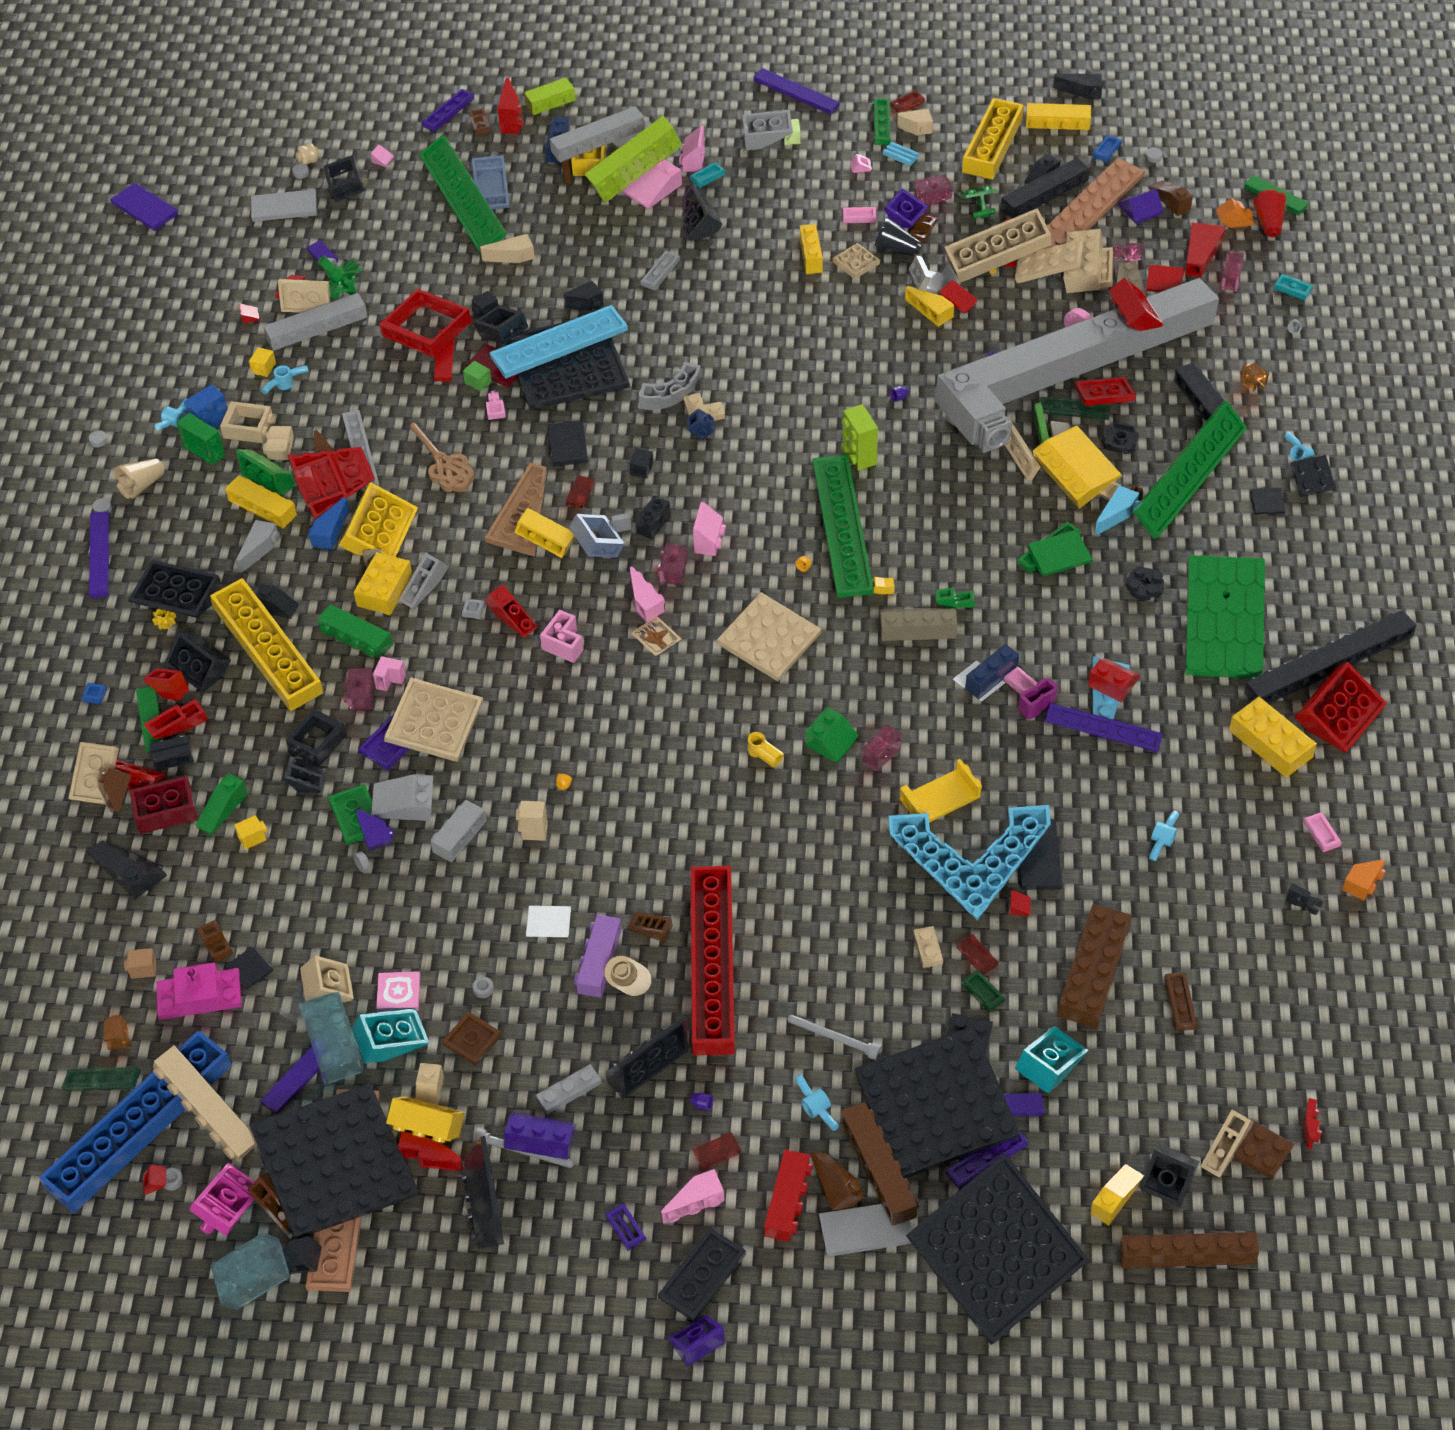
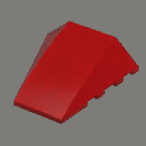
(330, 476)

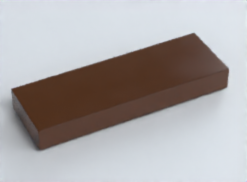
(1180, 1001)

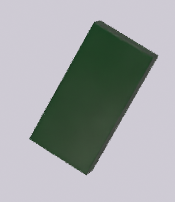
(983, 991)

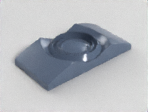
(491, 180)

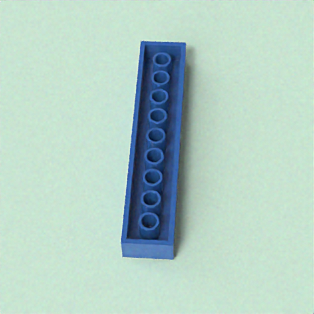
(127, 1129)

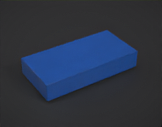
(1107, 148)

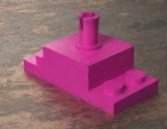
(198, 991)
(223, 1201)

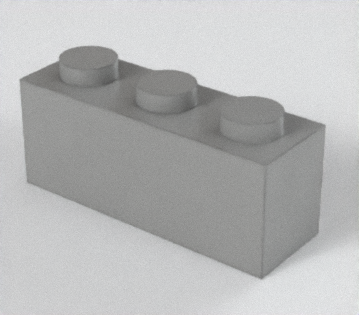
(458, 830)

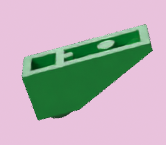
(222, 803)

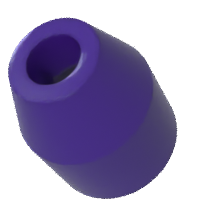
(899, 393)
(702, 1101)

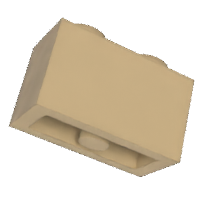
(532, 820)

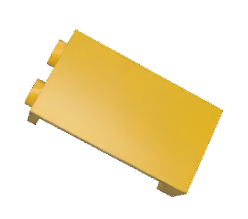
(943, 794)

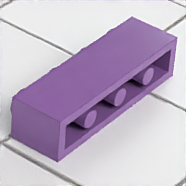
(599, 950)

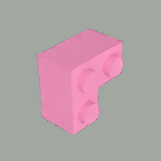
(561, 637)

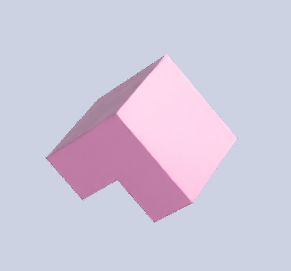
(388, 671)

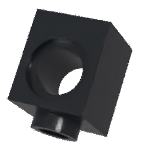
(641, 463)

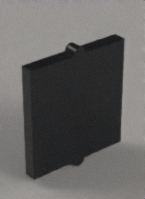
(1268, 501)
(251, 967)

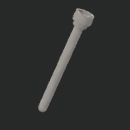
(872, 1050)
(500, 1143)

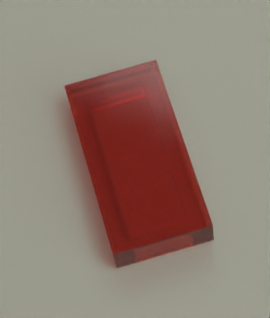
(907, 102)
(580, 491)
(977, 954)
(716, 1150)

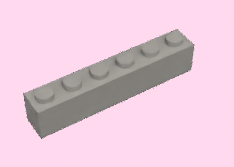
(597, 134)
(315, 321)

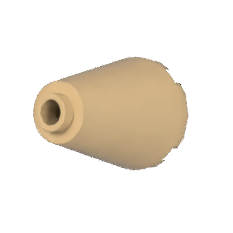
(137, 476)

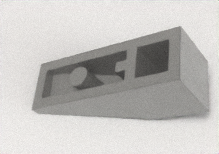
(257, 544)
(423, 580)

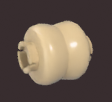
(307, 154)

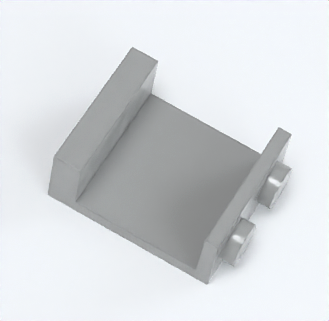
(930, 280)

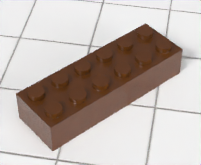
(1094, 966)

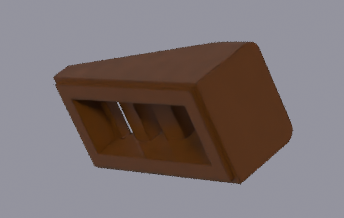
(655, 933)

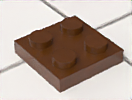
(471, 1038)
(1264, 1151)

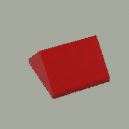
(1163, 278)

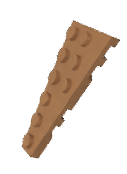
(526, 494)

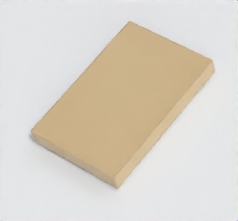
(302, 294)
(89, 763)

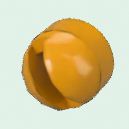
(801, 561)
(563, 781)

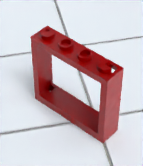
(391, 330)

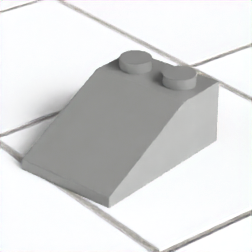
(766, 128)
(403, 798)

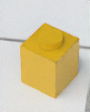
(262, 362)
(251, 832)

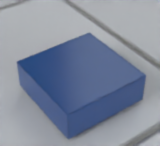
(94, 693)

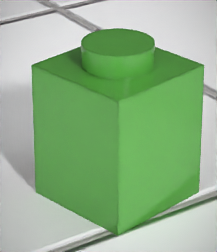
(477, 376)

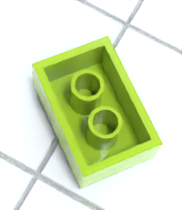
(859, 437)

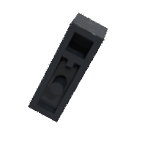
(1079, 84)

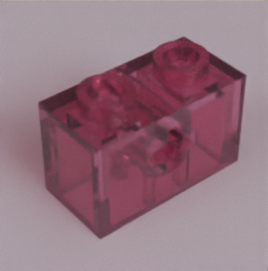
(933, 189)
(1232, 270)
(673, 564)
(359, 689)
(881, 747)

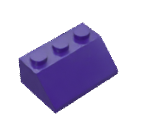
(539, 1135)

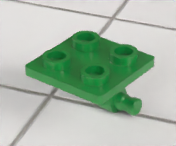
(979, 195)

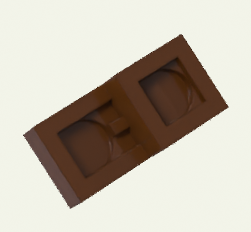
(479, 121)
(567, 168)
(923, 227)
(214, 941)

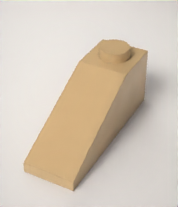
(510, 250)
(1227, 1143)

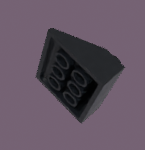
(175, 589)
(649, 1059)
(482, 1197)

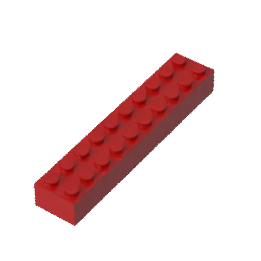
(712, 961)

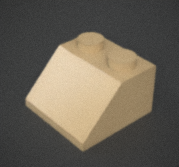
(325, 977)

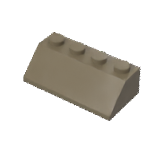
(918, 624)

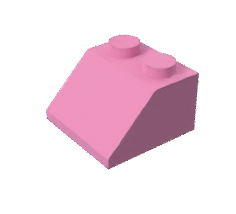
(693, 151)
(708, 531)

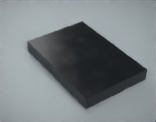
(568, 443)

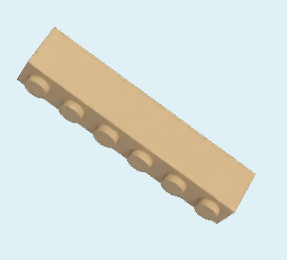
(204, 1103)

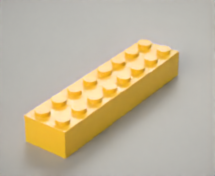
(266, 644)

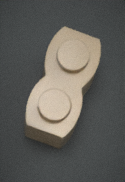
(278, 442)

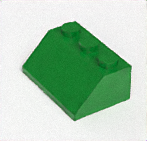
(264, 472)

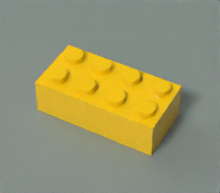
(1272, 737)

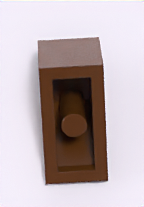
(113, 787)

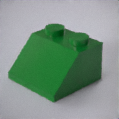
(830, 735)

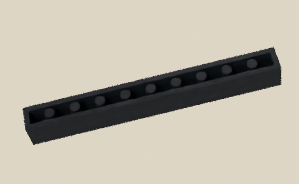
(1323, 661)

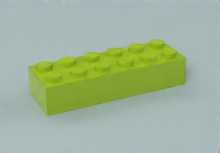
(634, 159)

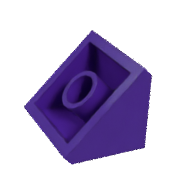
(1142, 206)
(905, 209)
(697, 1339)

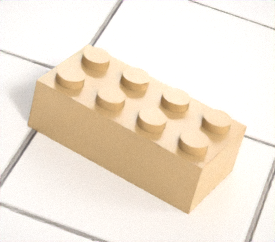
(1088, 275)

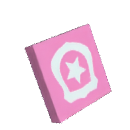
(398, 991)

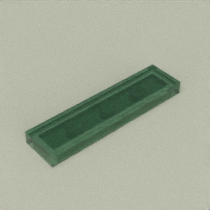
(1074, 408)
(101, 1079)

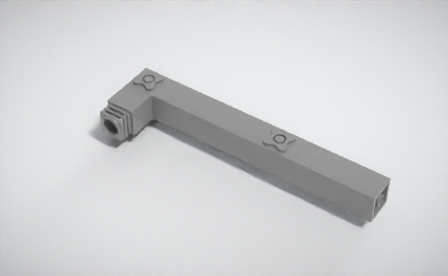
(976, 392)

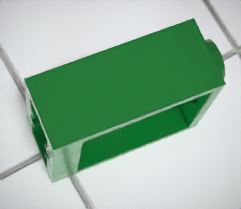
(201, 439)

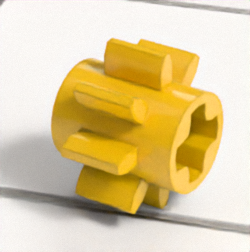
(164, 619)

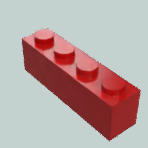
(787, 1196)

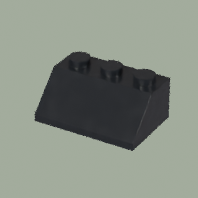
(197, 660)

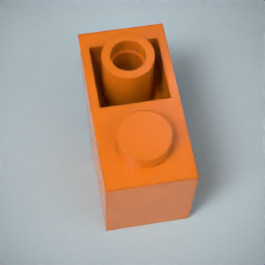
(1235, 214)
(1363, 877)

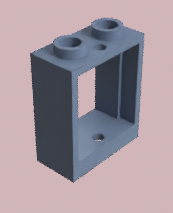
(610, 540)

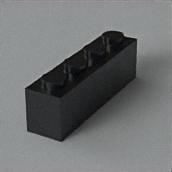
(1198, 389)

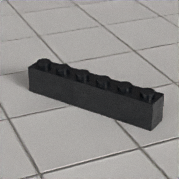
(1045, 188)

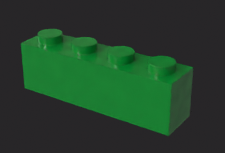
(354, 632)

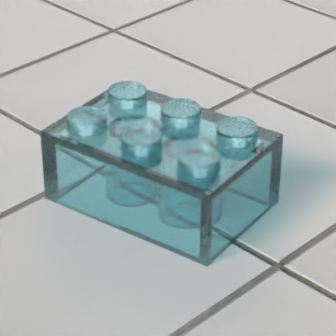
(250, 1271)

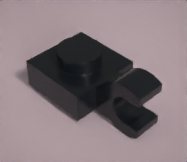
(1302, 898)

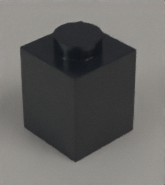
(483, 304)

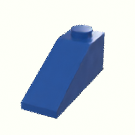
(328, 526)

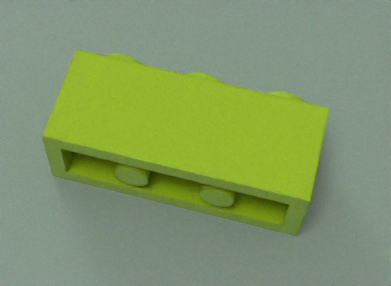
(549, 96)

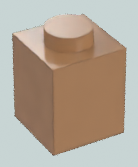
(141, 963)

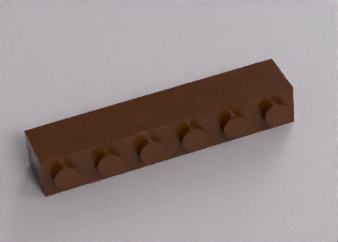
(879, 1164)
(1189, 1249)

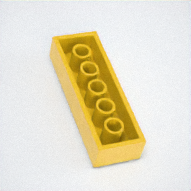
(992, 138)

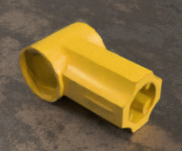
(764, 749)

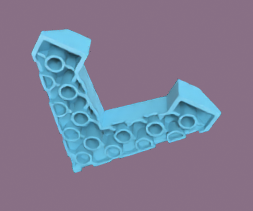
(979, 882)

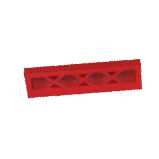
(139, 775)

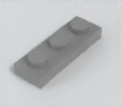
(568, 1089)

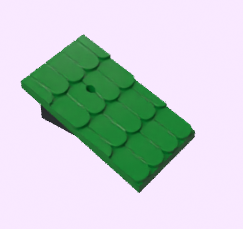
(1225, 616)

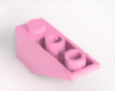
(646, 599)
(696, 1195)

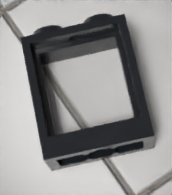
(354, 185)
(501, 333)
(324, 722)

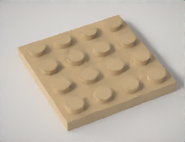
(769, 636)
(433, 719)

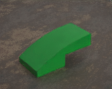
(950, 598)

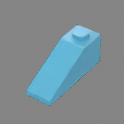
(1117, 509)

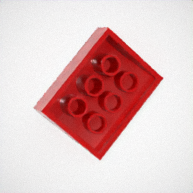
(1341, 708)

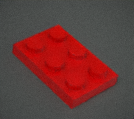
(1105, 391)

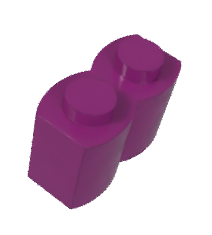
(1038, 698)

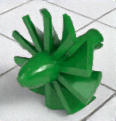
(340, 278)

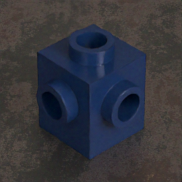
(700, 424)

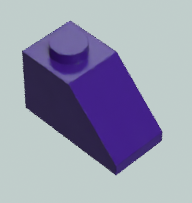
(374, 830)

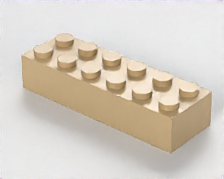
(998, 245)

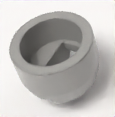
(1298, 326)

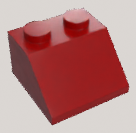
(1112, 679)

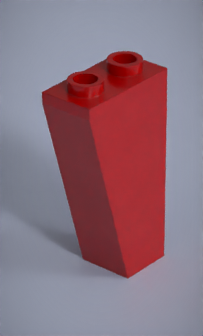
(1203, 245)

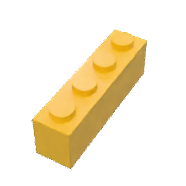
(1058, 116)
(261, 501)

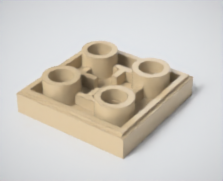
(856, 261)

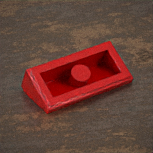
(958, 296)

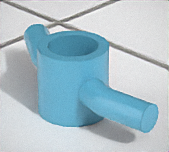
(283, 378)
(171, 416)
(1297, 449)
(1163, 835)
(816, 1103)

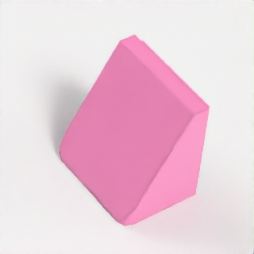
(381, 156)
(860, 164)

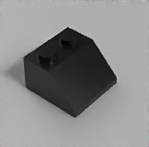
(1169, 1174)

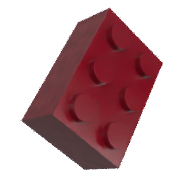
(163, 805)

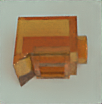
(1252, 373)
(116, 1032)

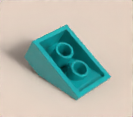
(388, 1034)
(1050, 1059)

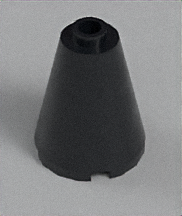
(896, 239)

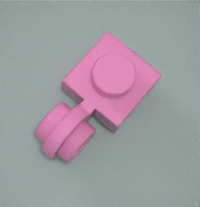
(495, 406)

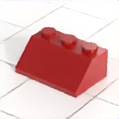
(1134, 306)

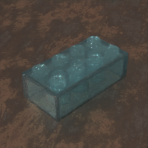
(331, 1038)

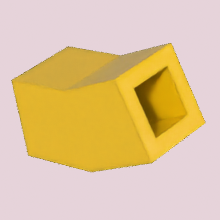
(883, 585)

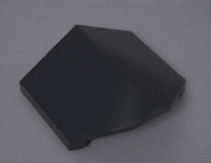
(304, 776)

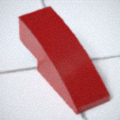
(176, 720)
(429, 1152)

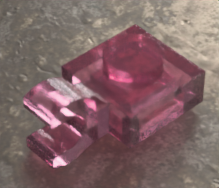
(1132, 251)

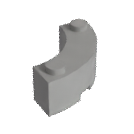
(668, 394)

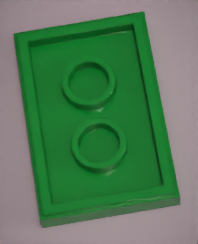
(1059, 553)
(345, 807)

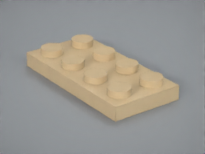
(1049, 261)

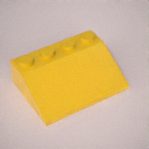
(1076, 465)
(378, 522)

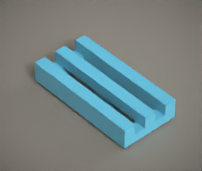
(901, 153)

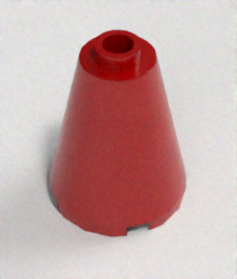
(1270, 211)

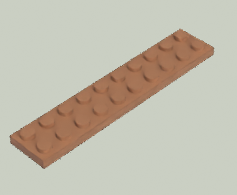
(1095, 200)
(337, 1254)

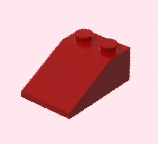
(509, 110)

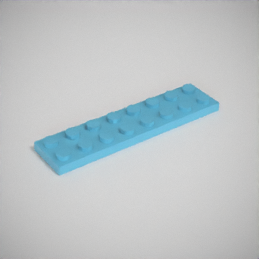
(558, 341)

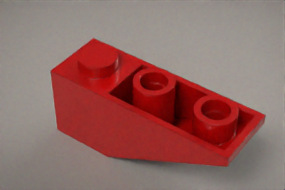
(510, 611)

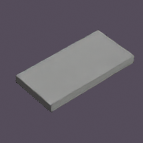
(284, 205)
(861, 1230)

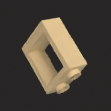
(244, 433)

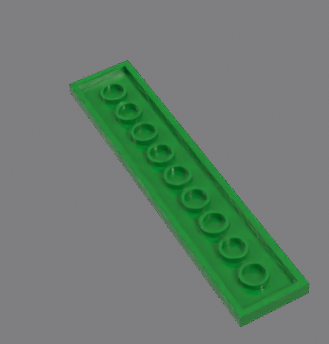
(462, 193)
(1189, 470)
(842, 526)

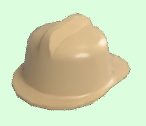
(627, 975)

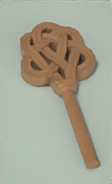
(453, 465)

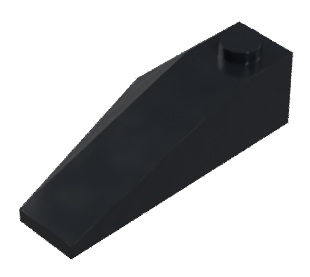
(700, 216)
(129, 870)

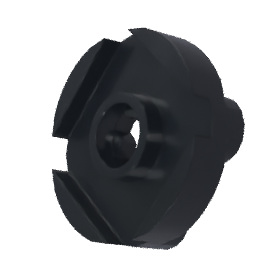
(1125, 445)
(1148, 575)

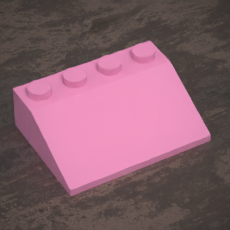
(655, 184)

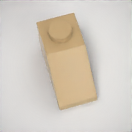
(916, 121)
(429, 1083)

